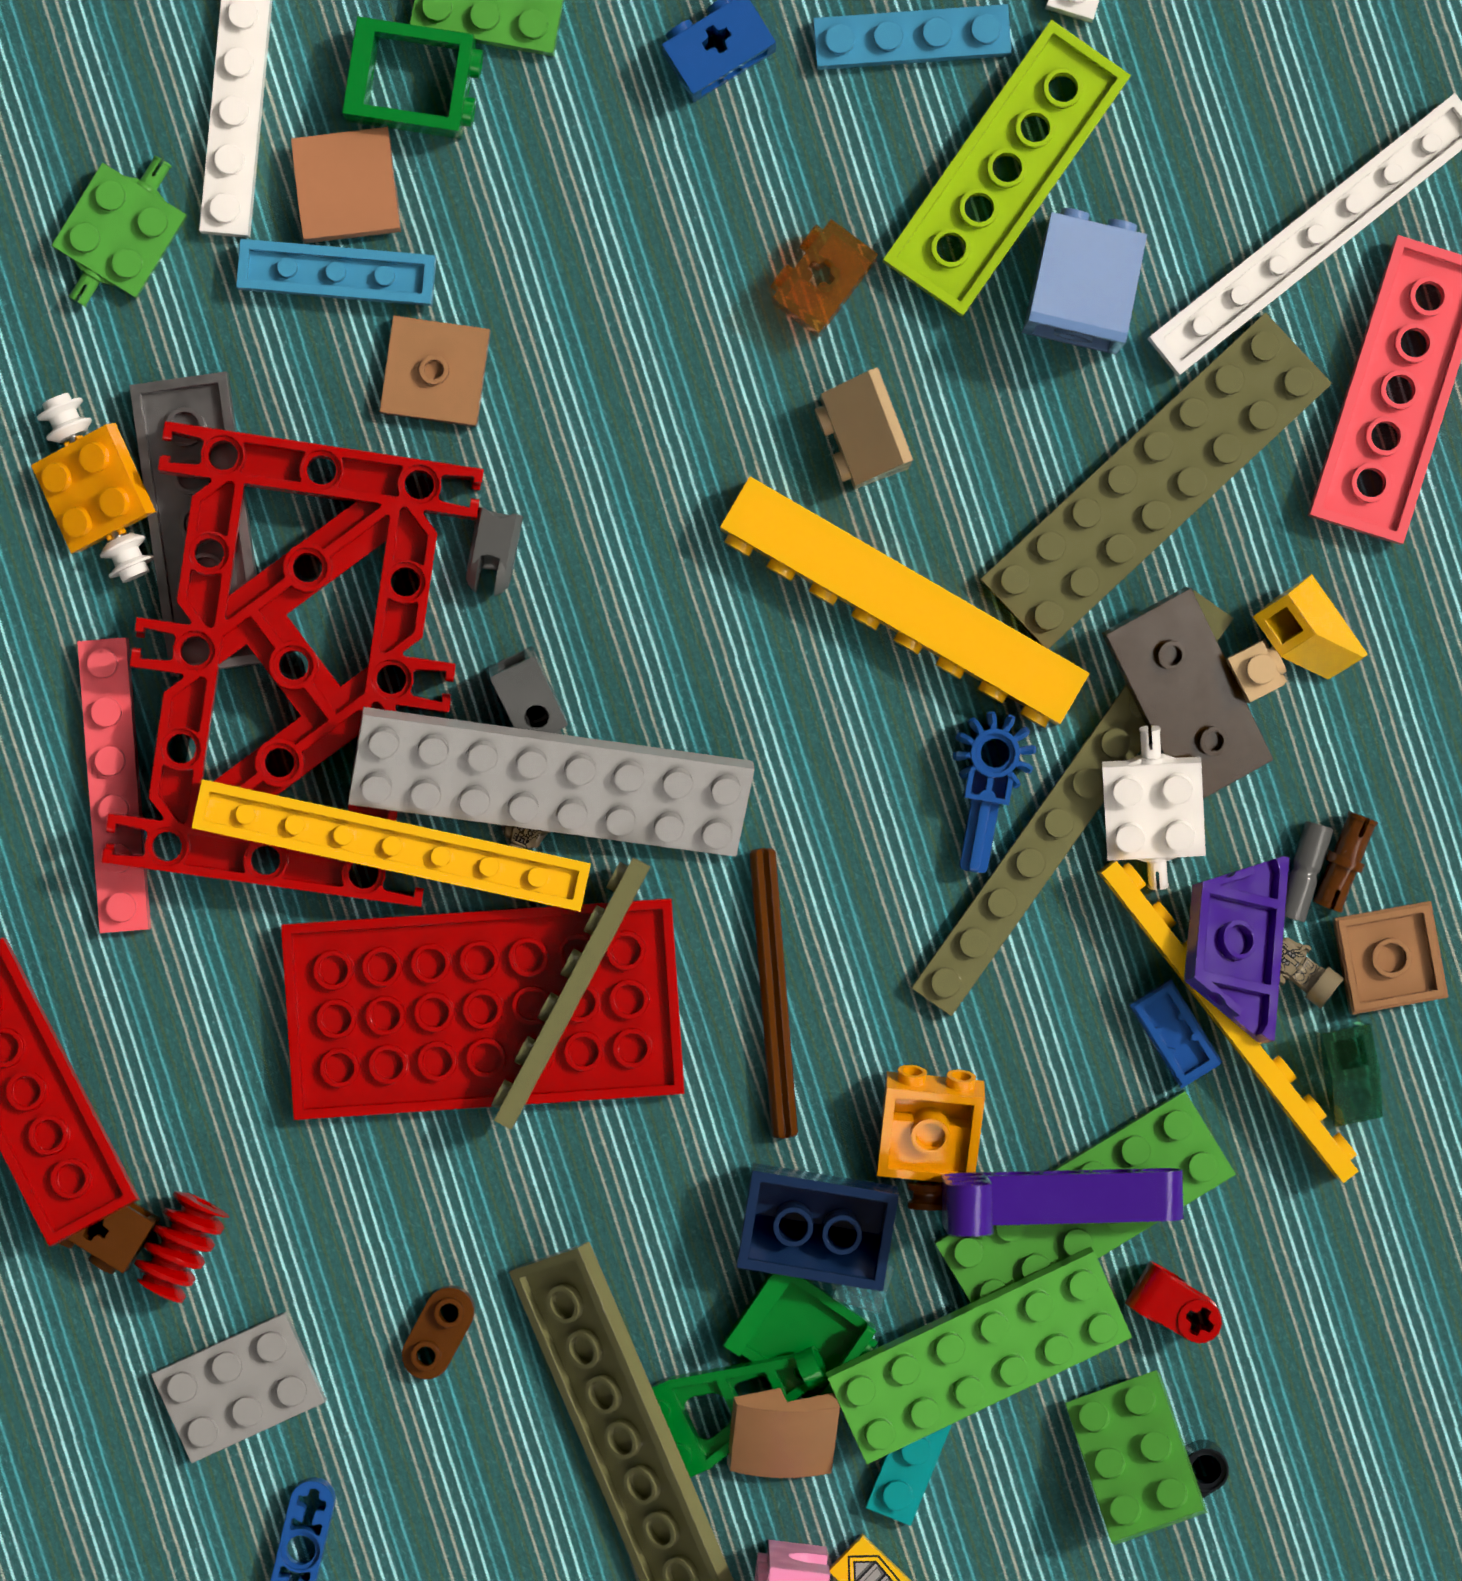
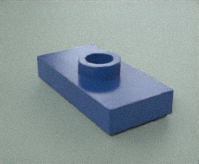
(1175, 1033)

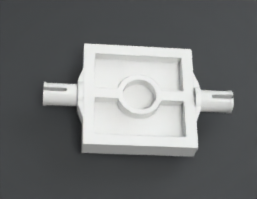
(1154, 808)

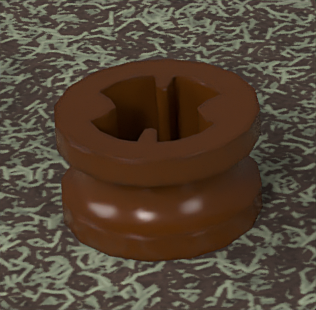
(925, 1196)

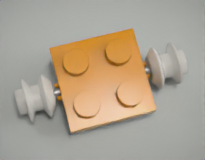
(93, 488)

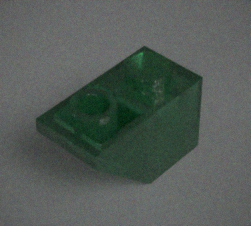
(1350, 1072)

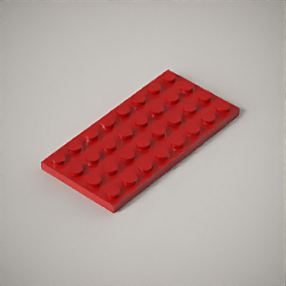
(442, 1002)

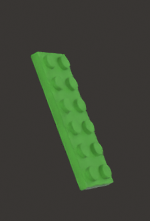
(1160, 1138)
(978, 1355)

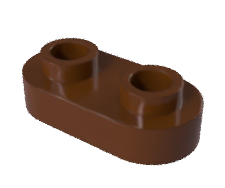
(438, 1333)

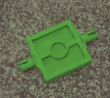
(119, 230)

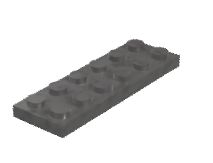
(204, 403)

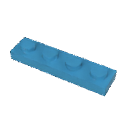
(912, 37)
(336, 272)

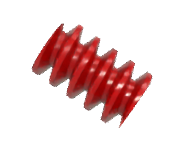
(180, 1246)

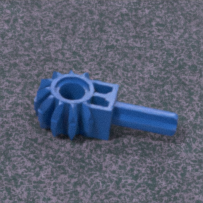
(988, 786)

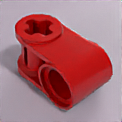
(1168, 1299)

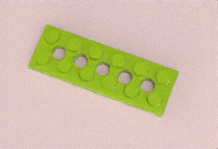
(999, 135)

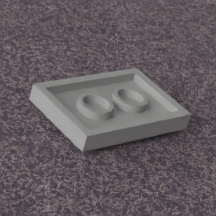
(239, 1387)

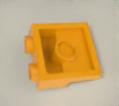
(930, 1124)

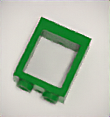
(362, 68)

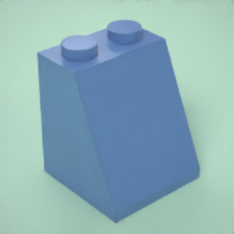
(1085, 281)

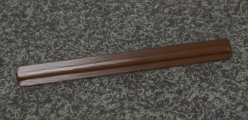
(773, 993)

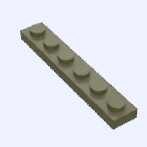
(559, 1009)

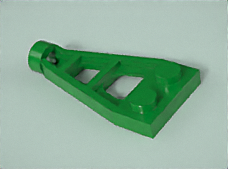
(673, 1392)

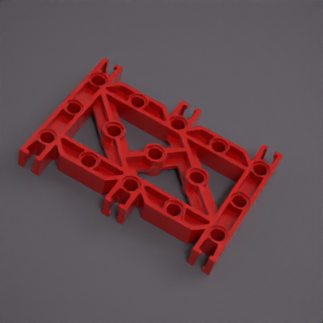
(259, 618)

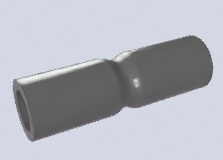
(1306, 866)

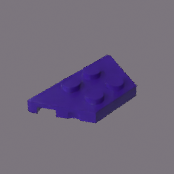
(1239, 943)

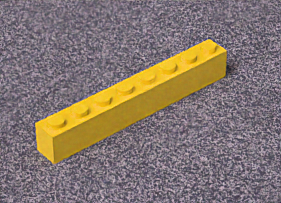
(903, 602)

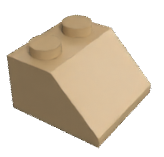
(864, 430)

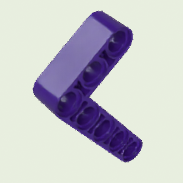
(985, 1199)

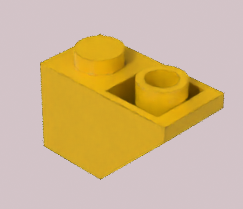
(1310, 630)

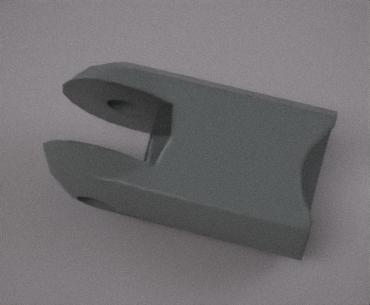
(493, 548)

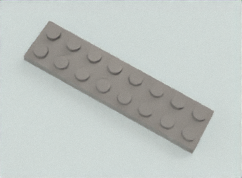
(550, 782)

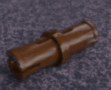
(1345, 861)

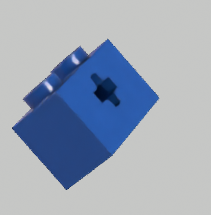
(704, 70)

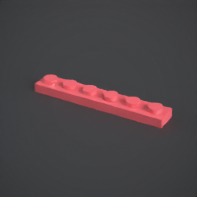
(113, 780)

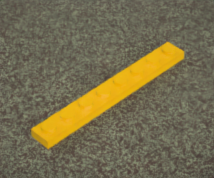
(390, 845)
(1274, 1073)

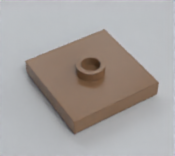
(435, 371)
(1390, 957)

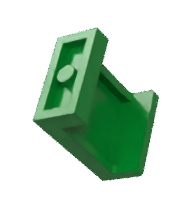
(794, 1315)

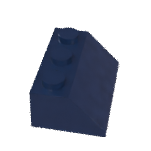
(817, 1227)

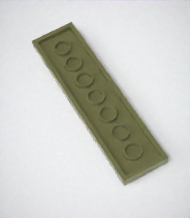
(1155, 481)
(618, 1418)

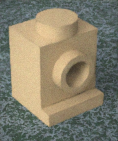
(1257, 670)

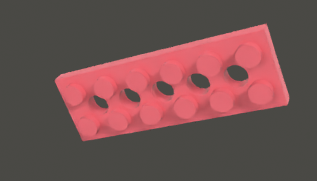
(1367, 403)

